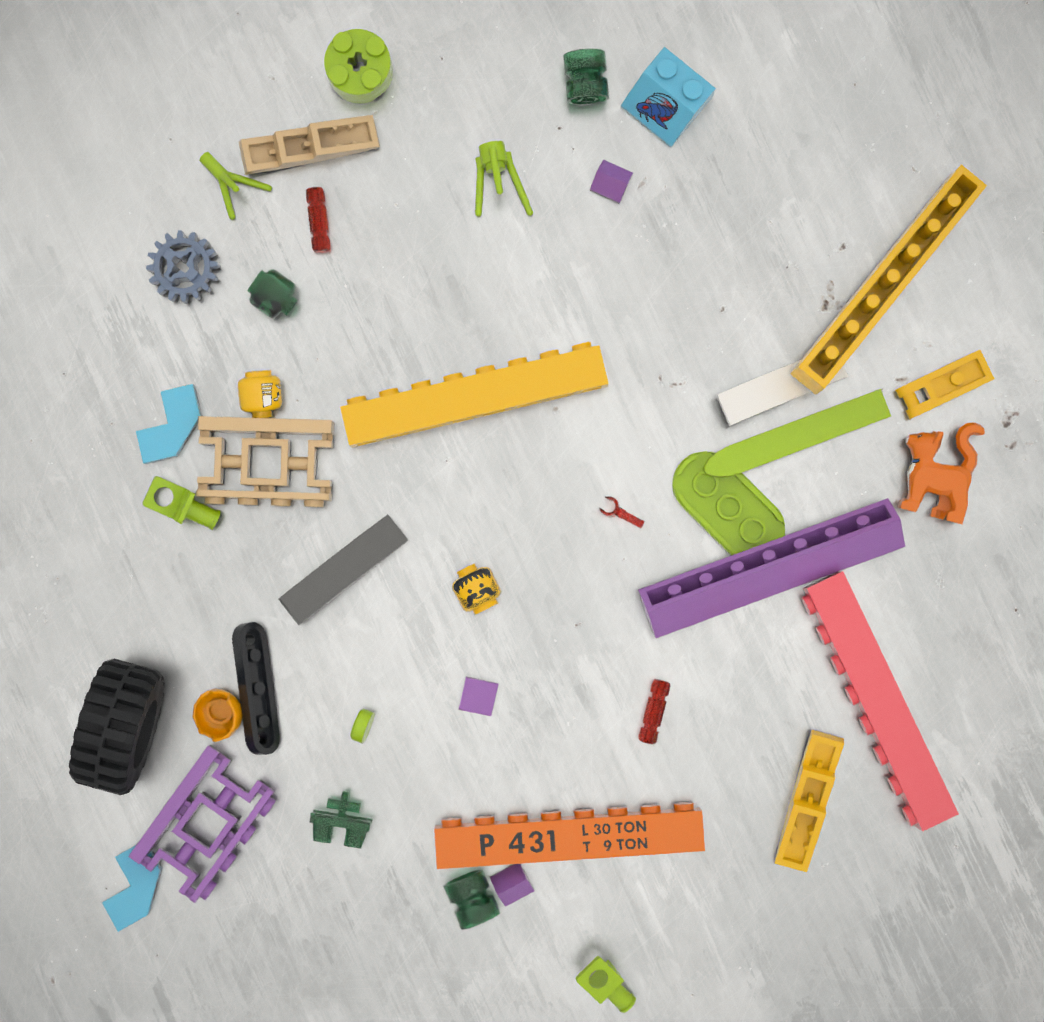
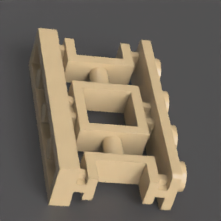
(266, 436)

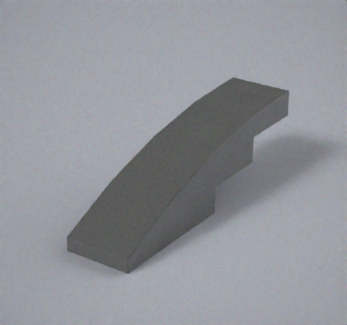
(343, 569)

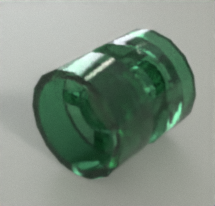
(583, 65)
(472, 899)

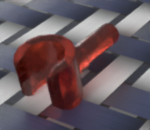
(622, 513)

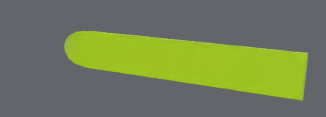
(798, 435)

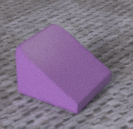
(478, 696)

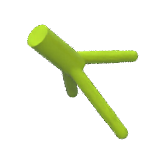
(226, 178)

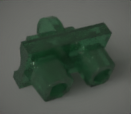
(355, 826)

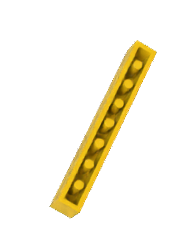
(888, 280)
(475, 395)

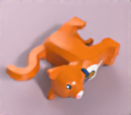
(944, 480)

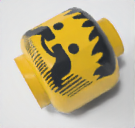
(476, 589)

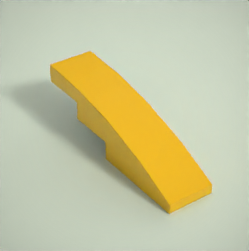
(809, 801)

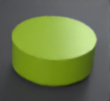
(362, 725)

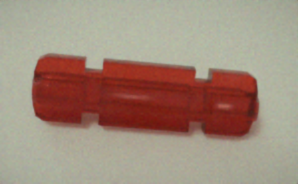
(317, 219)
(654, 711)

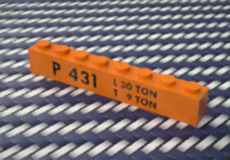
(569, 837)

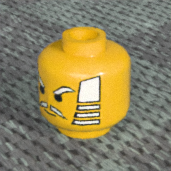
(260, 393)

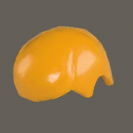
(217, 714)

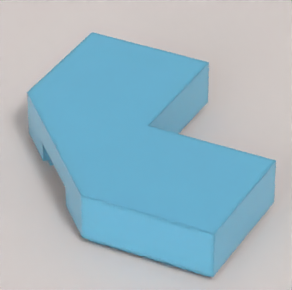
(182, 417)
(137, 899)

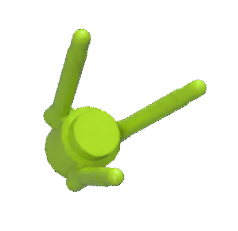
(494, 158)

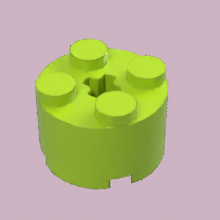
(345, 52)

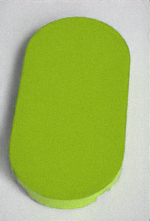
(726, 507)

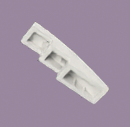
(765, 393)

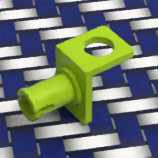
(182, 505)
(605, 984)

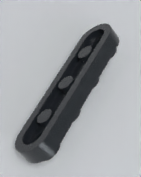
(255, 688)

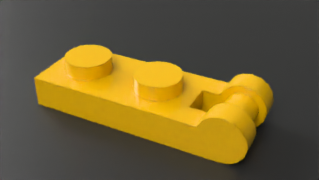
(946, 383)

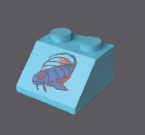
(668, 97)

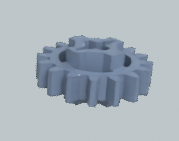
(191, 257)

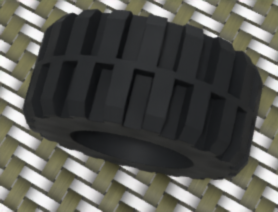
(116, 726)

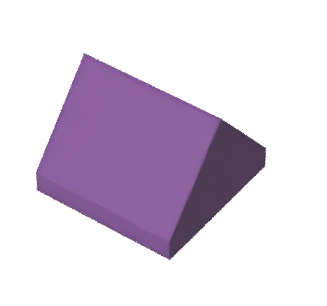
(611, 181)
(511, 884)

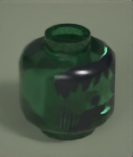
(272, 293)

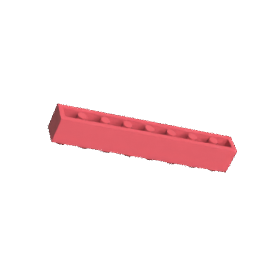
(880, 702)

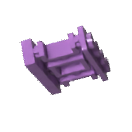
(183, 810)

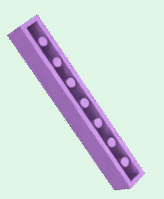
(772, 567)

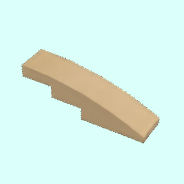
(309, 144)

